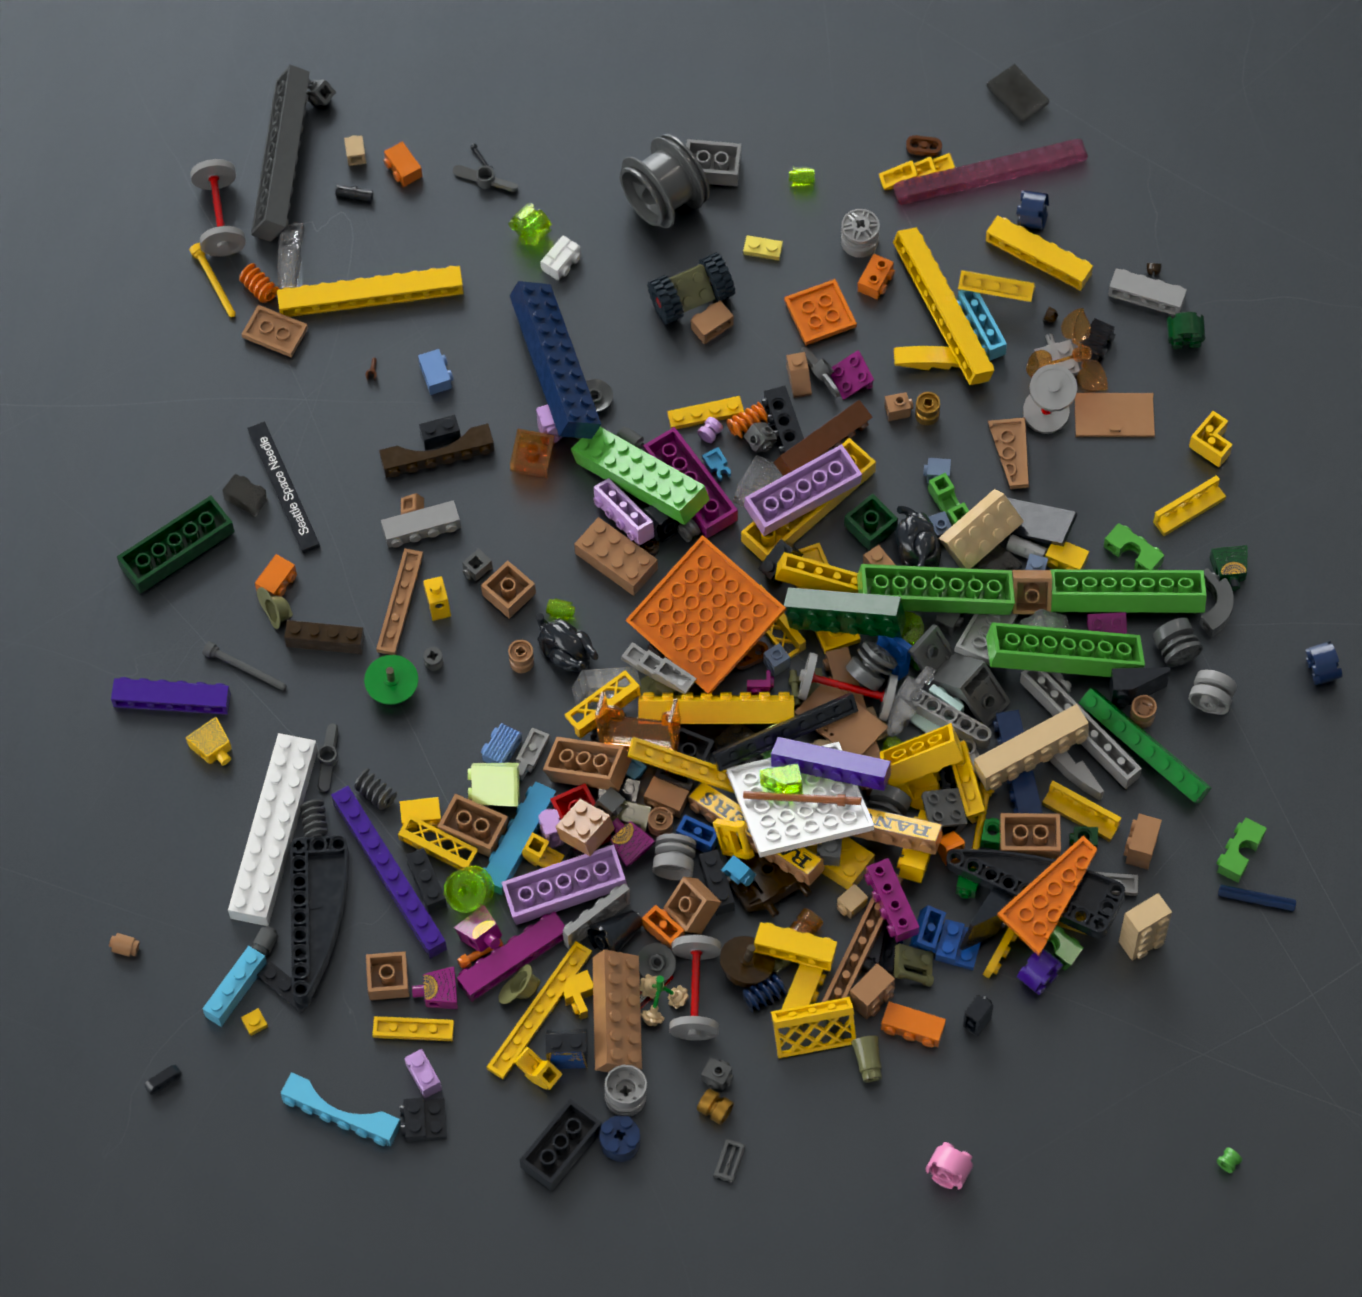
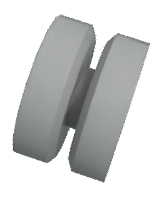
(1212, 692)

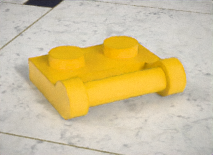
(728, 839)

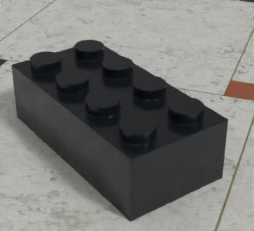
(561, 1145)

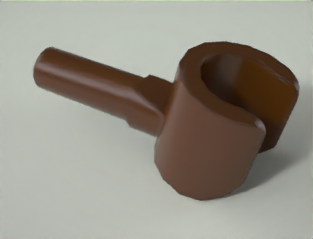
(372, 370)

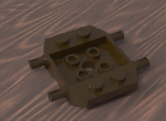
(774, 886)

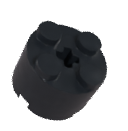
(664, 526)

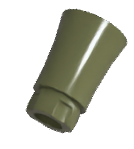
(868, 1057)

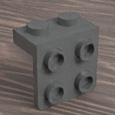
(945, 808)

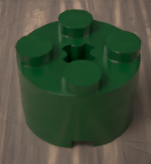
(1186, 330)

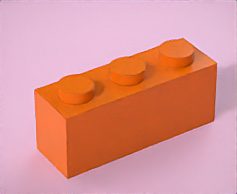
(913, 1024)

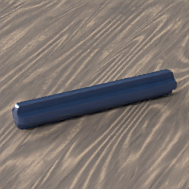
(1257, 897)

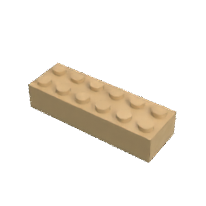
(1031, 748)

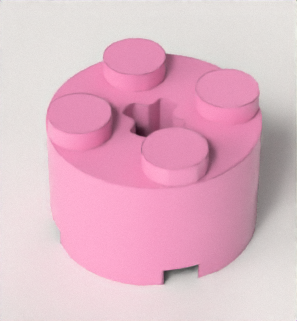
(949, 1166)

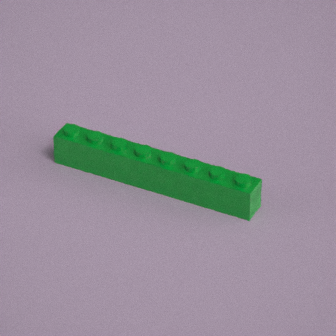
(1145, 745)

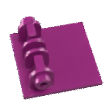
(852, 375)
(1107, 622)

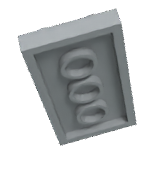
(973, 639)
(603, 909)

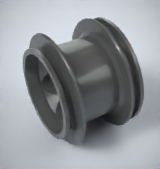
(664, 181)

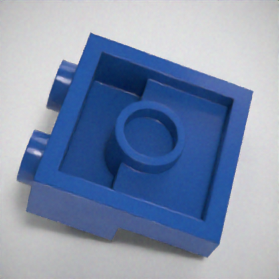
(899, 650)
(948, 947)

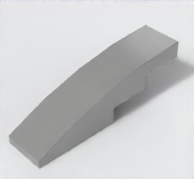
(658, 668)
(1077, 774)

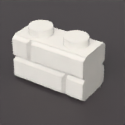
(560, 258)

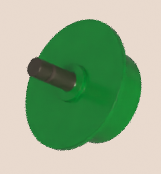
(391, 679)

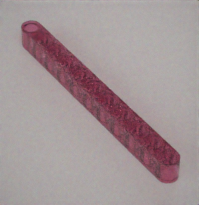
(990, 171)

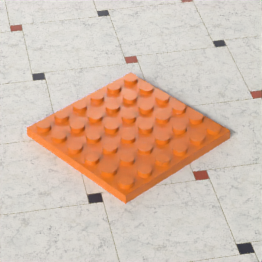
(706, 614)

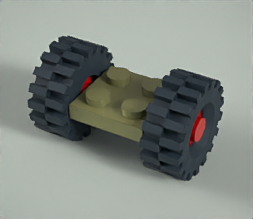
(691, 288)

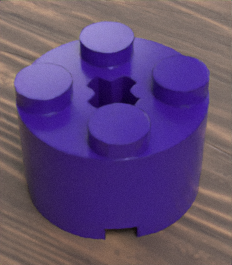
(1040, 971)

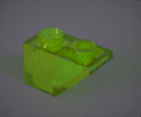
(782, 779)

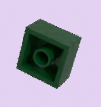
(871, 522)

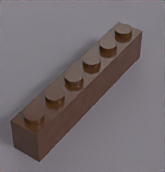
(825, 438)

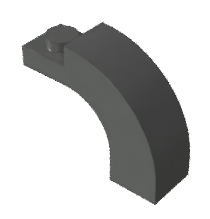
(1219, 615)

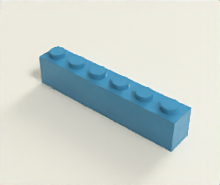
(509, 856)

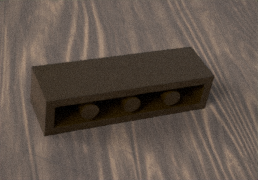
(324, 637)

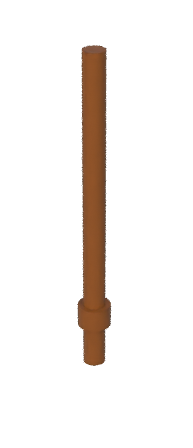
(840, 800)

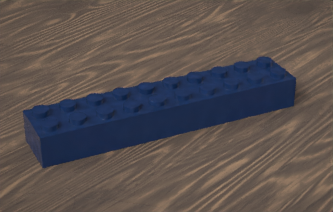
(555, 360)

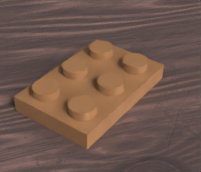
(274, 331)

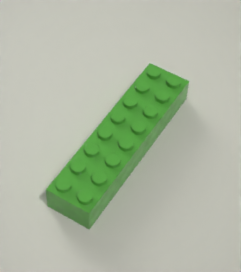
(641, 475)
(941, 588)
(1128, 591)
(1062, 649)

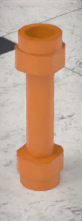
(465, 960)

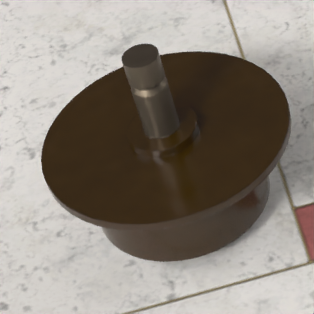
(743, 964)

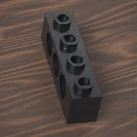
(780, 398)

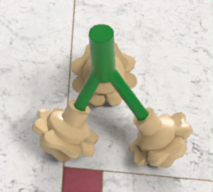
(654, 986)

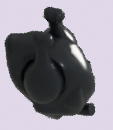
(917, 539)
(565, 644)

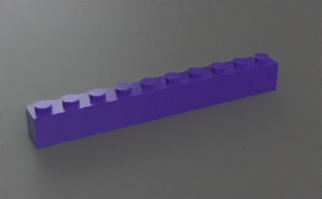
(389, 872)

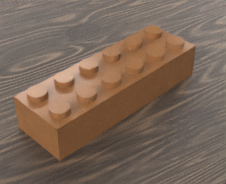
(616, 1010)

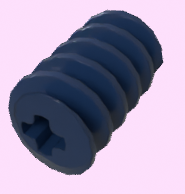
(764, 992)

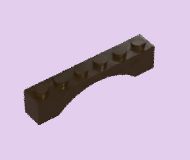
(474, 442)

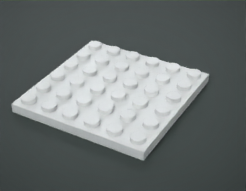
(794, 825)

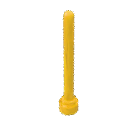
(197, 253)
(981, 818)

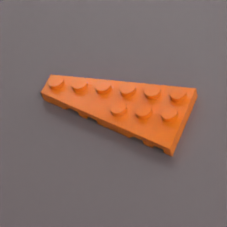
(1042, 903)

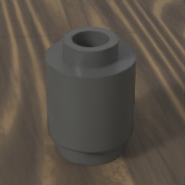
(631, 437)
(265, 940)

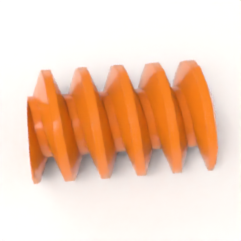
(258, 283)
(746, 419)

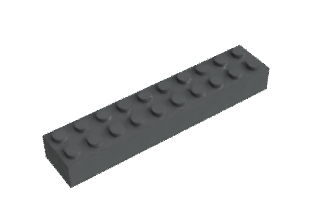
(281, 153)

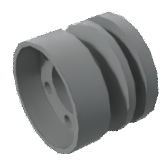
(860, 233)
(674, 856)
(625, 1080)

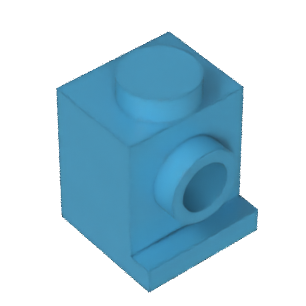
(738, 871)

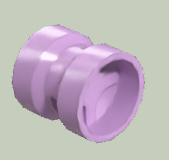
(710, 429)

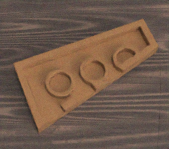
(1012, 449)

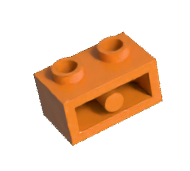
(876, 276)
(661, 926)

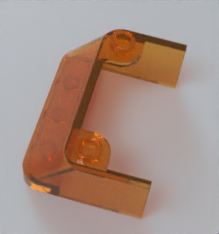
(619, 730)

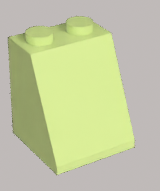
(494, 784)

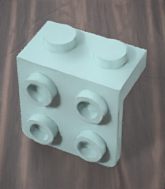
(940, 693)

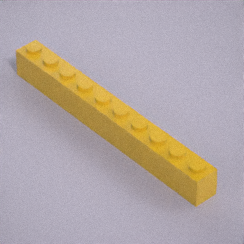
(370, 291)
(943, 306)

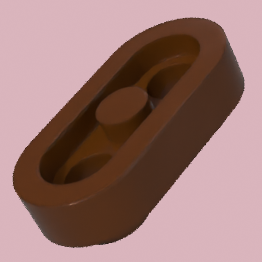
(924, 145)
(751, 657)

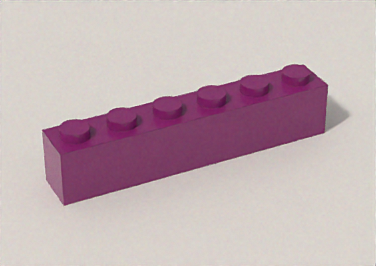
(511, 957)

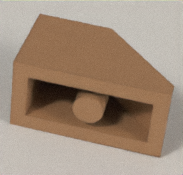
(798, 374)

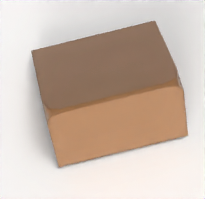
(411, 503)

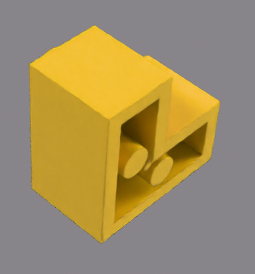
(1209, 441)

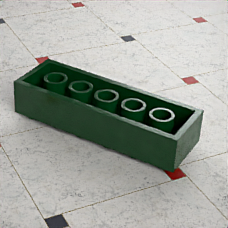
(175, 544)
(845, 612)

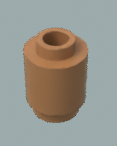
(124, 945)

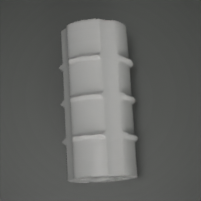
(1024, 547)

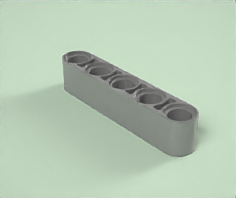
(959, 719)

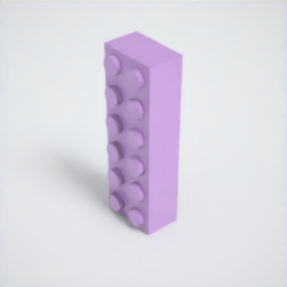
(802, 490)
(563, 884)

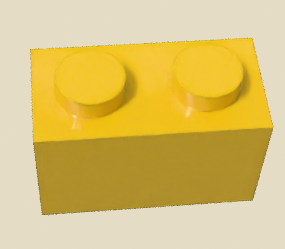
(1067, 557)
(423, 809)

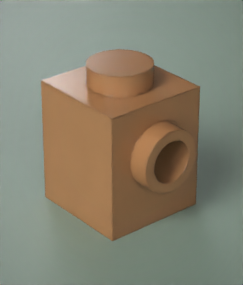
(898, 406)

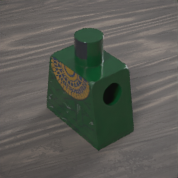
(1230, 564)

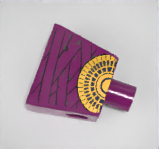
(630, 841)
(479, 930)
(438, 989)

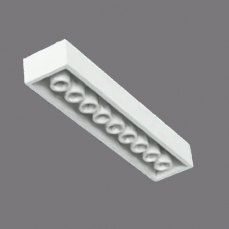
(273, 830)

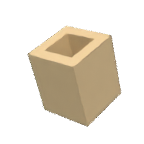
(355, 150)
(852, 901)

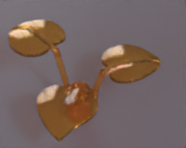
(1074, 327)

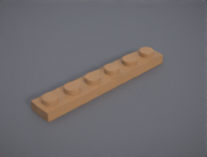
(399, 602)

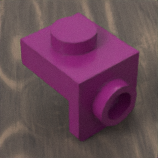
(757, 686)

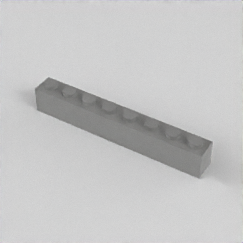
(1098, 742)

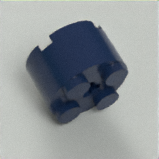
(1033, 209)
(1324, 663)
(620, 1127)

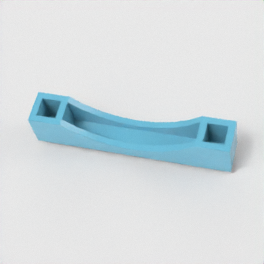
(377, 1125)

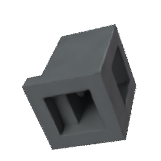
(477, 560)

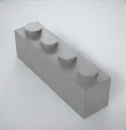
(1147, 292)
(421, 524)

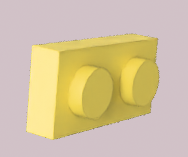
(762, 247)

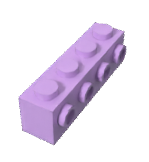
(623, 512)

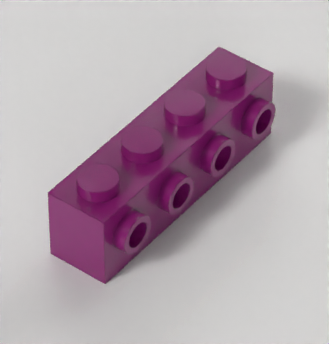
(892, 900)

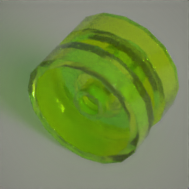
(468, 889)

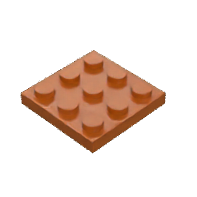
(820, 312)

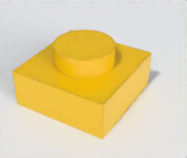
(254, 1022)

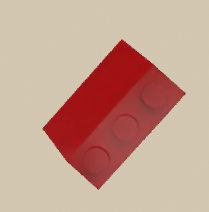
(568, 799)

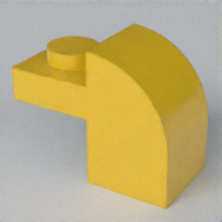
(538, 853)
(575, 990)
(536, 1070)

